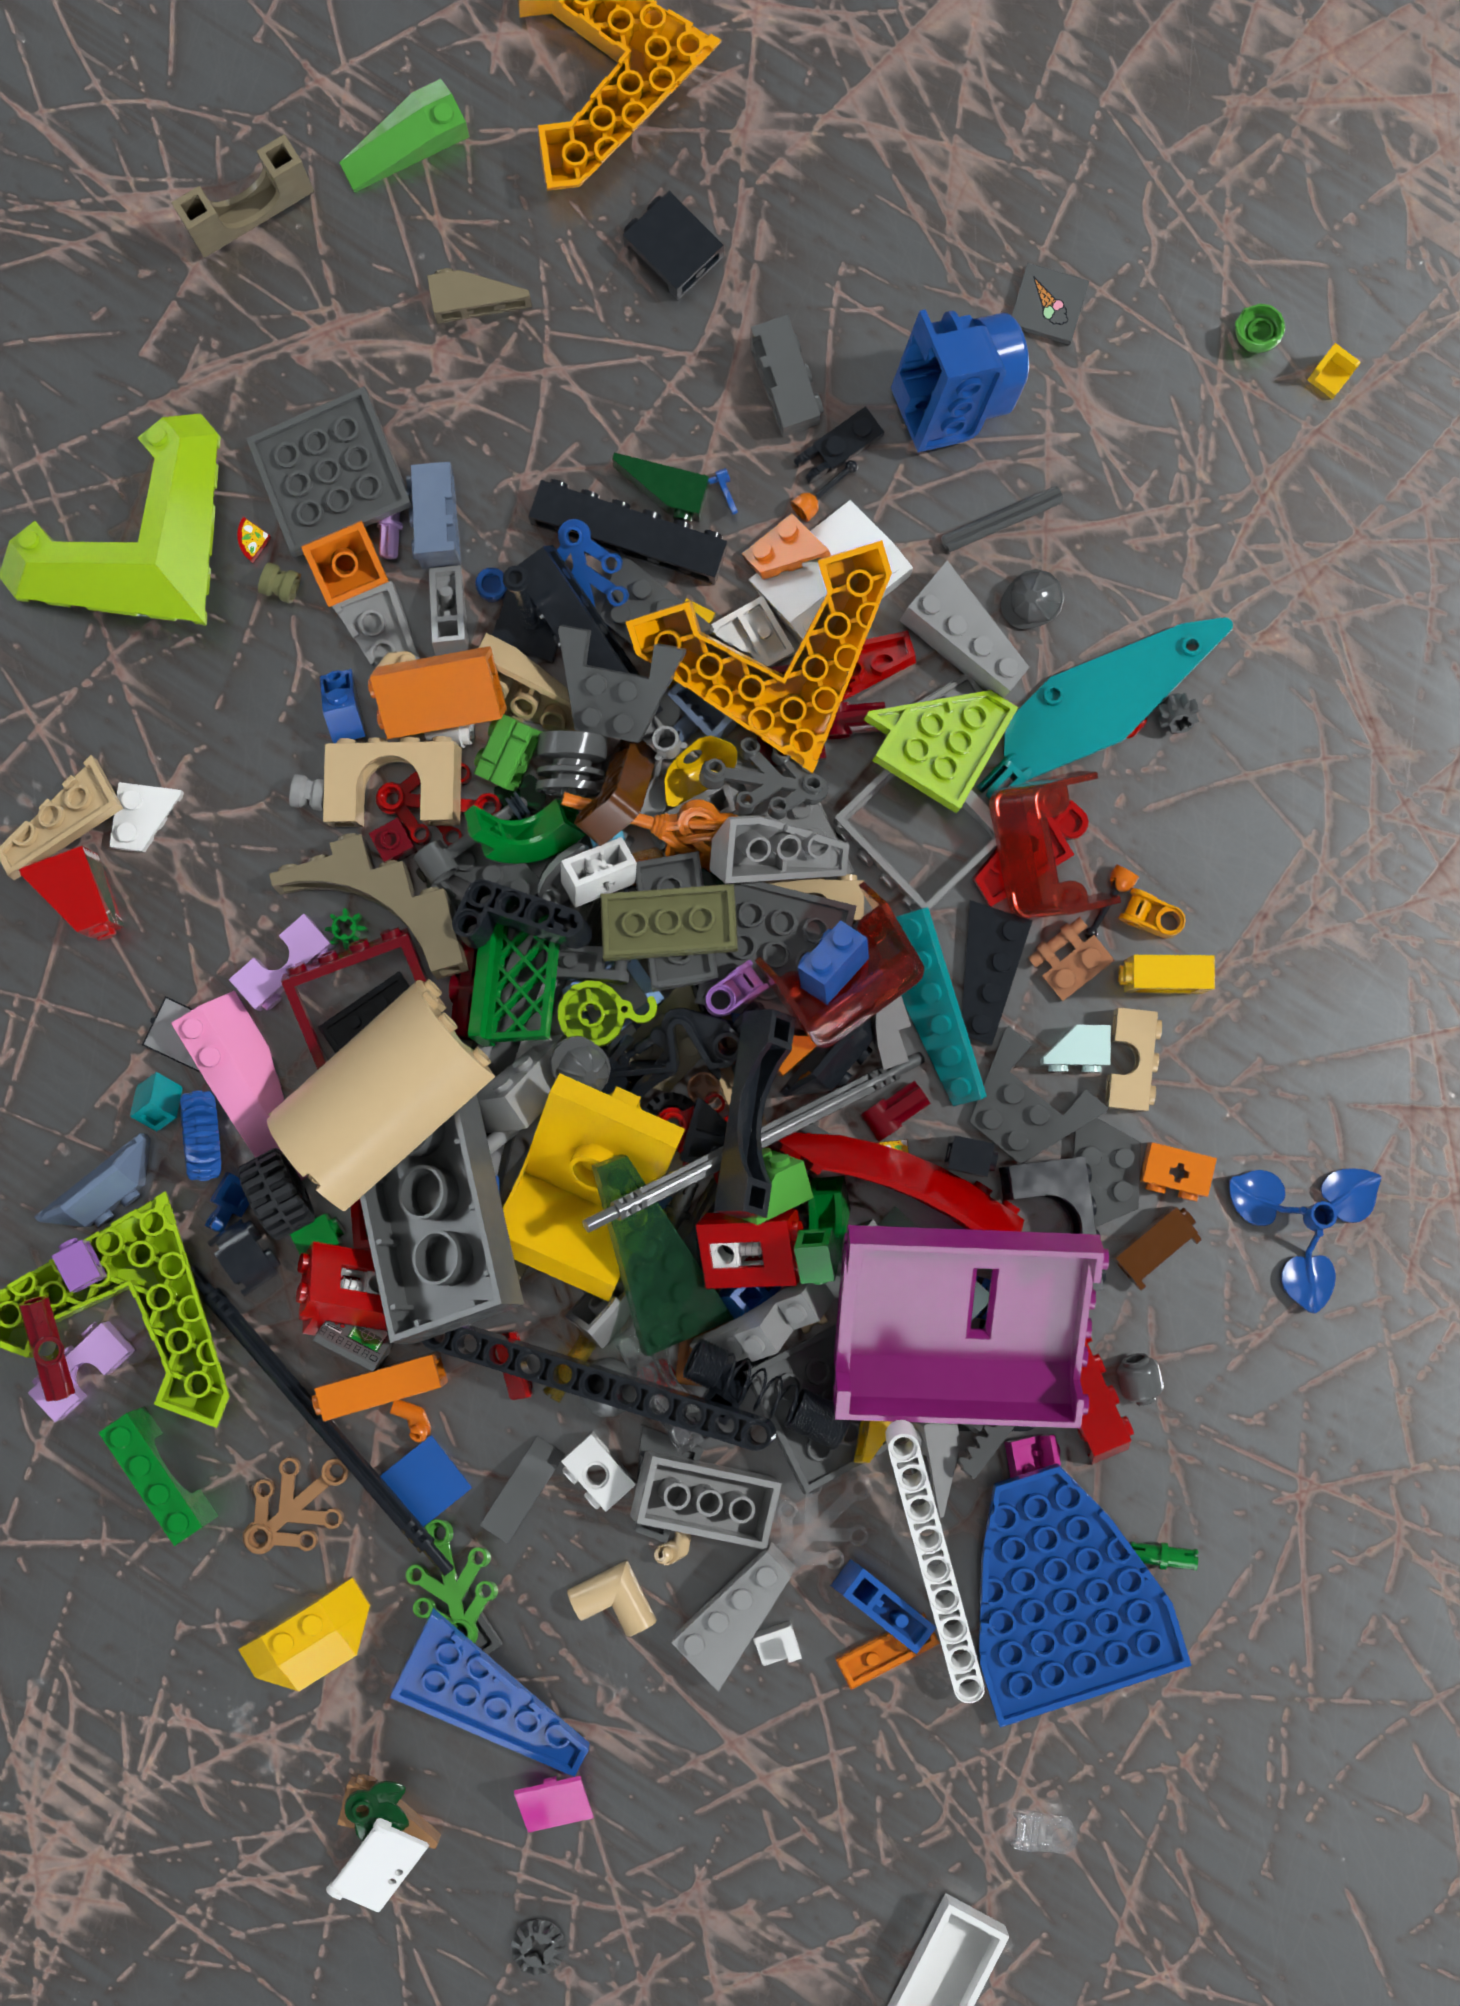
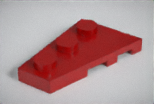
(879, 660)
(990, 878)

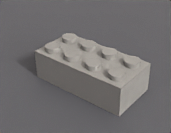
(705, 1499)

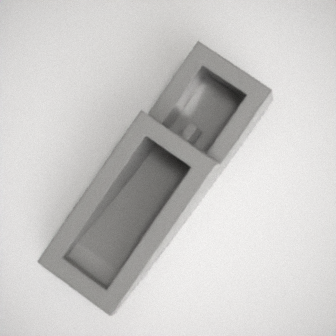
(887, 1036)

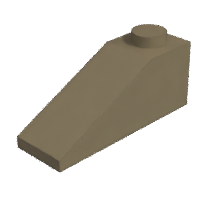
(466, 295)

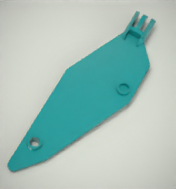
(1099, 702)

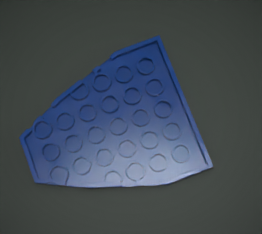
(1065, 1601)

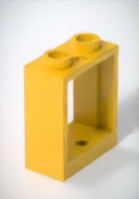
(1168, 974)

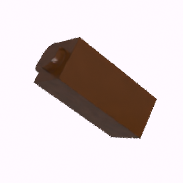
(1156, 1244)

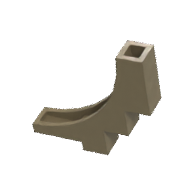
(391, 887)

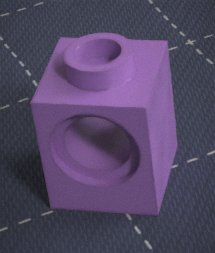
(78, 1264)

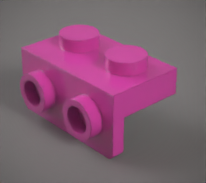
(1032, 1453)

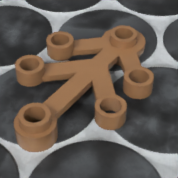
(292, 1509)

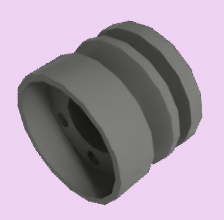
(571, 763)

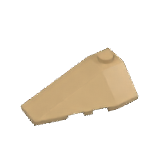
(529, 688)

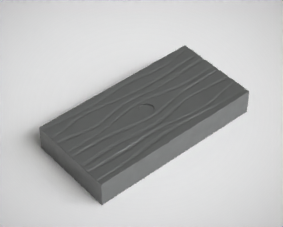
(441, 1234)

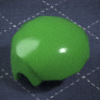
(1259, 328)

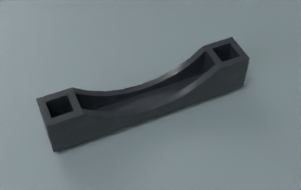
(762, 1048)

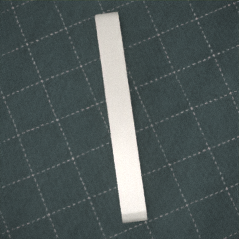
(932, 1548)

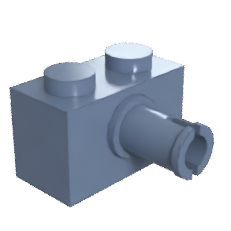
(699, 715)

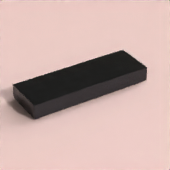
(356, 1016)

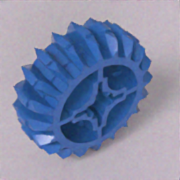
(200, 1135)

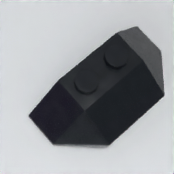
(830, 1065)

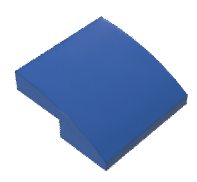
(426, 1481)

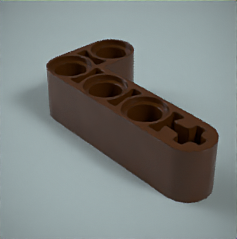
(621, 792)

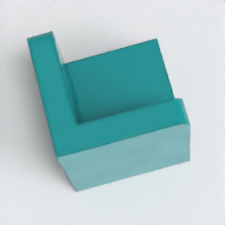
(156, 1101)

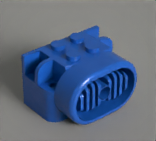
(959, 376)

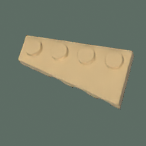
(69, 815)

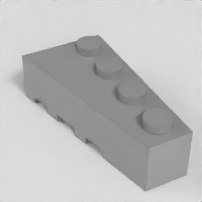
(729, 1620)

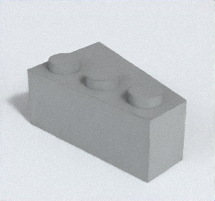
(520, 1090)

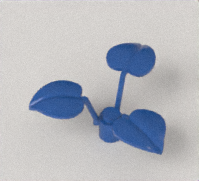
(1349, 1197)

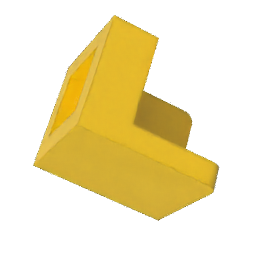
(1333, 371)

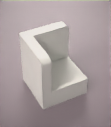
(777, 1644)

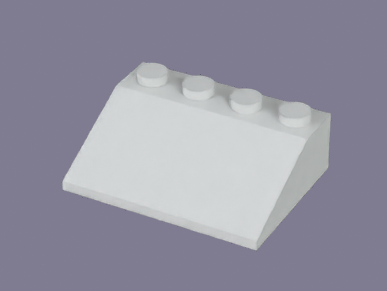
(799, 593)

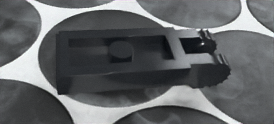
(841, 444)

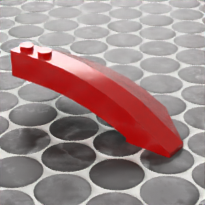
(907, 1174)

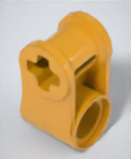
(1150, 914)

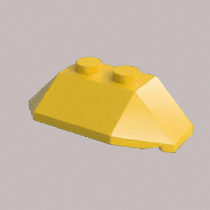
(311, 1639)

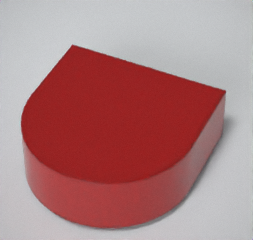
(1072, 821)

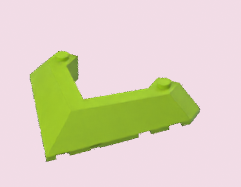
(167, 567)
(149, 1259)

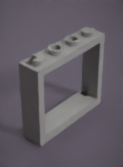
(889, 875)

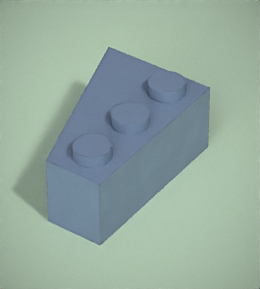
(434, 515)

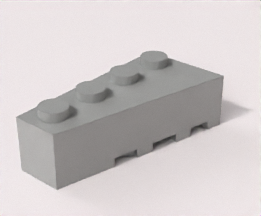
(964, 633)

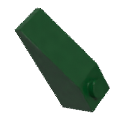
(672, 489)

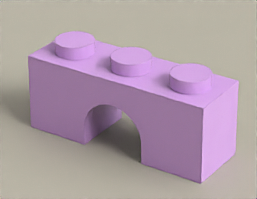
(264, 986)
(101, 1347)

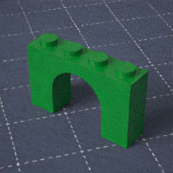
(134, 1448)

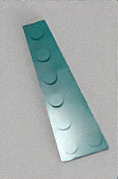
(938, 1015)

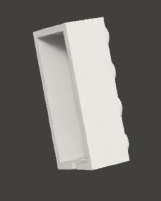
(952, 1958)

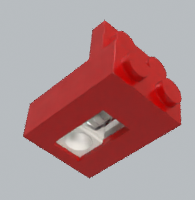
(746, 1267)
(338, 1288)

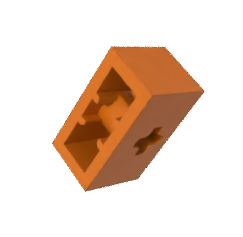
(1197, 1171)

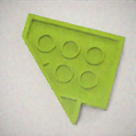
(942, 742)

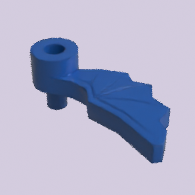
(722, 478)

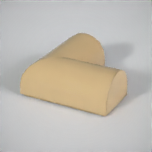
(618, 1589)

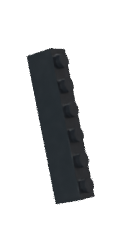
(631, 532)
(563, 602)

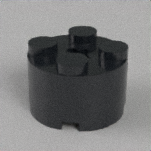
(244, 1257)

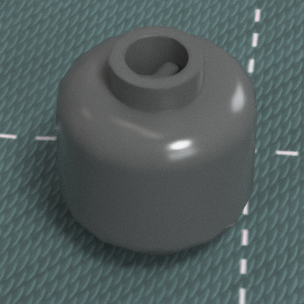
(1140, 1379)

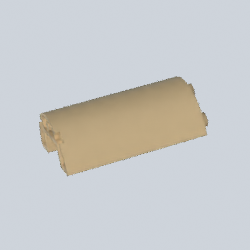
(379, 1096)

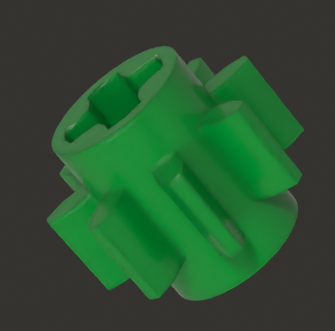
(337, 931)

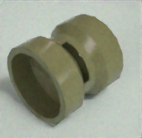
(283, 583)

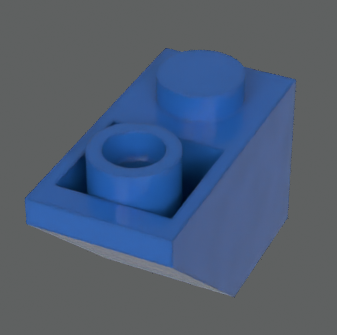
(341, 705)

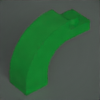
(524, 839)

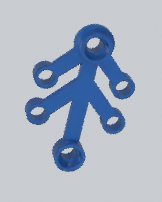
(582, 572)

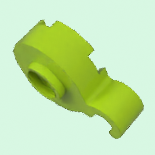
(604, 999)

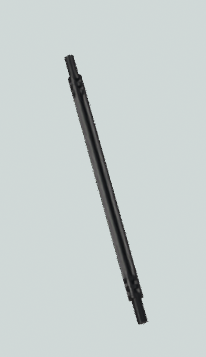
(327, 1430)

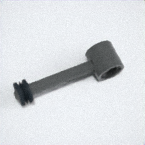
(438, 861)

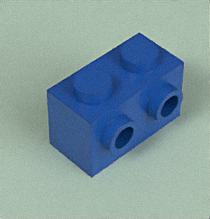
(833, 962)

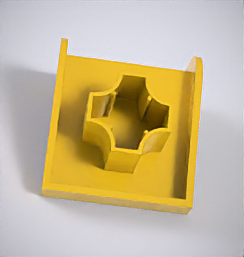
(560, 1188)

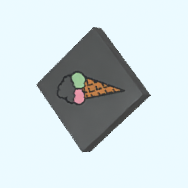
(1049, 303)

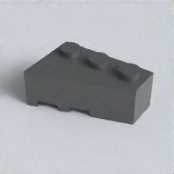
(785, 375)

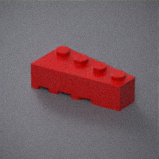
(1102, 1426)

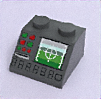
(359, 1344)

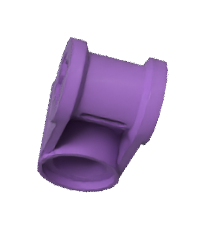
(736, 989)

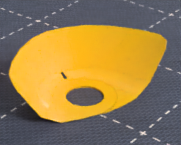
(683, 778)

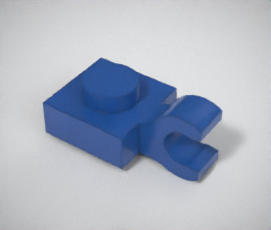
(230, 1200)

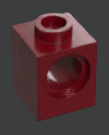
(393, 841)

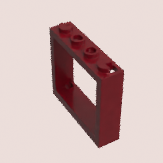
(331, 962)

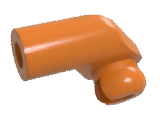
(416, 1419)

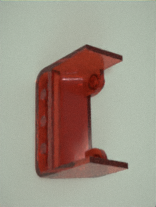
(1027, 853)
(884, 977)

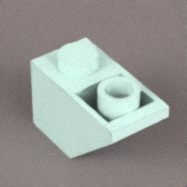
(1080, 1046)

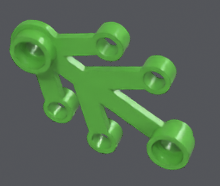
(453, 1590)

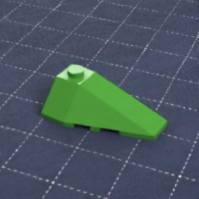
(411, 132)

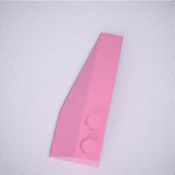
(235, 1066)

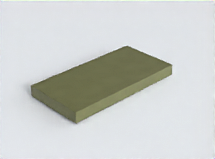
(669, 922)

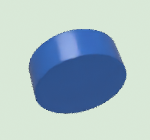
(490, 585)

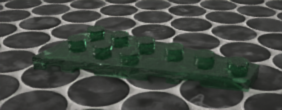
(656, 1267)

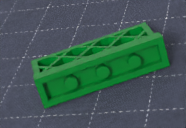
(490, 982)

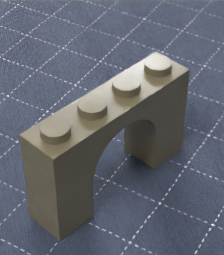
(277, 188)

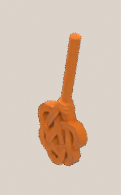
(683, 832)

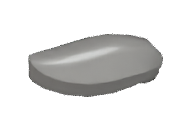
(550, 884)

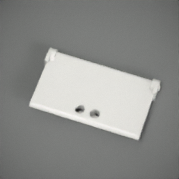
(381, 1856)

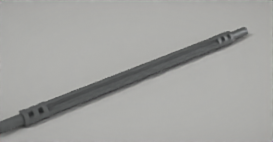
(770, 1133)

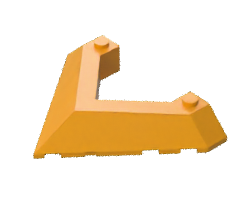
(653, 57)
(792, 708)

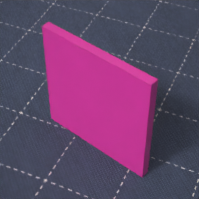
(553, 1803)

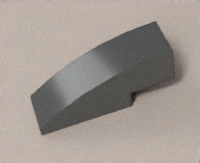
(522, 1489)

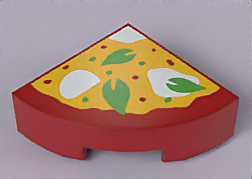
(251, 539)

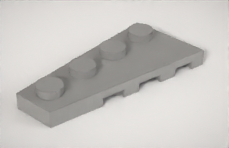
(377, 623)

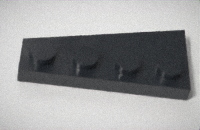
(992, 957)

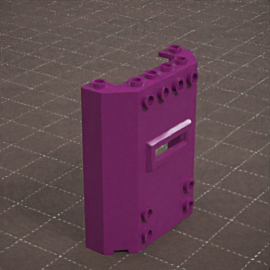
(909, 1337)

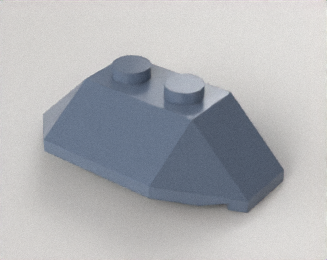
(103, 1189)

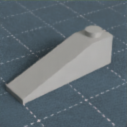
(771, 850)

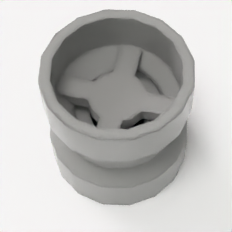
(307, 792)

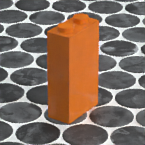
(437, 692)
(380, 1386)

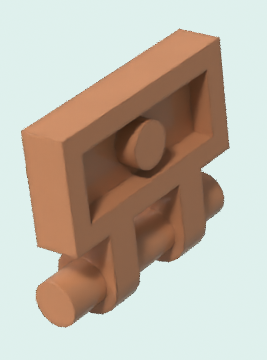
(1078, 966)

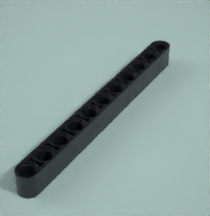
(613, 1383)

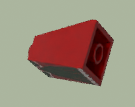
(77, 890)

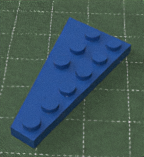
(470, 1690)

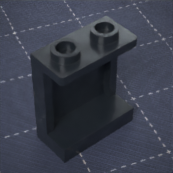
(673, 243)

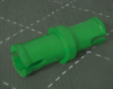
(1166, 1556)

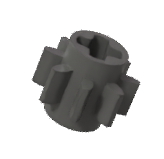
(1178, 713)

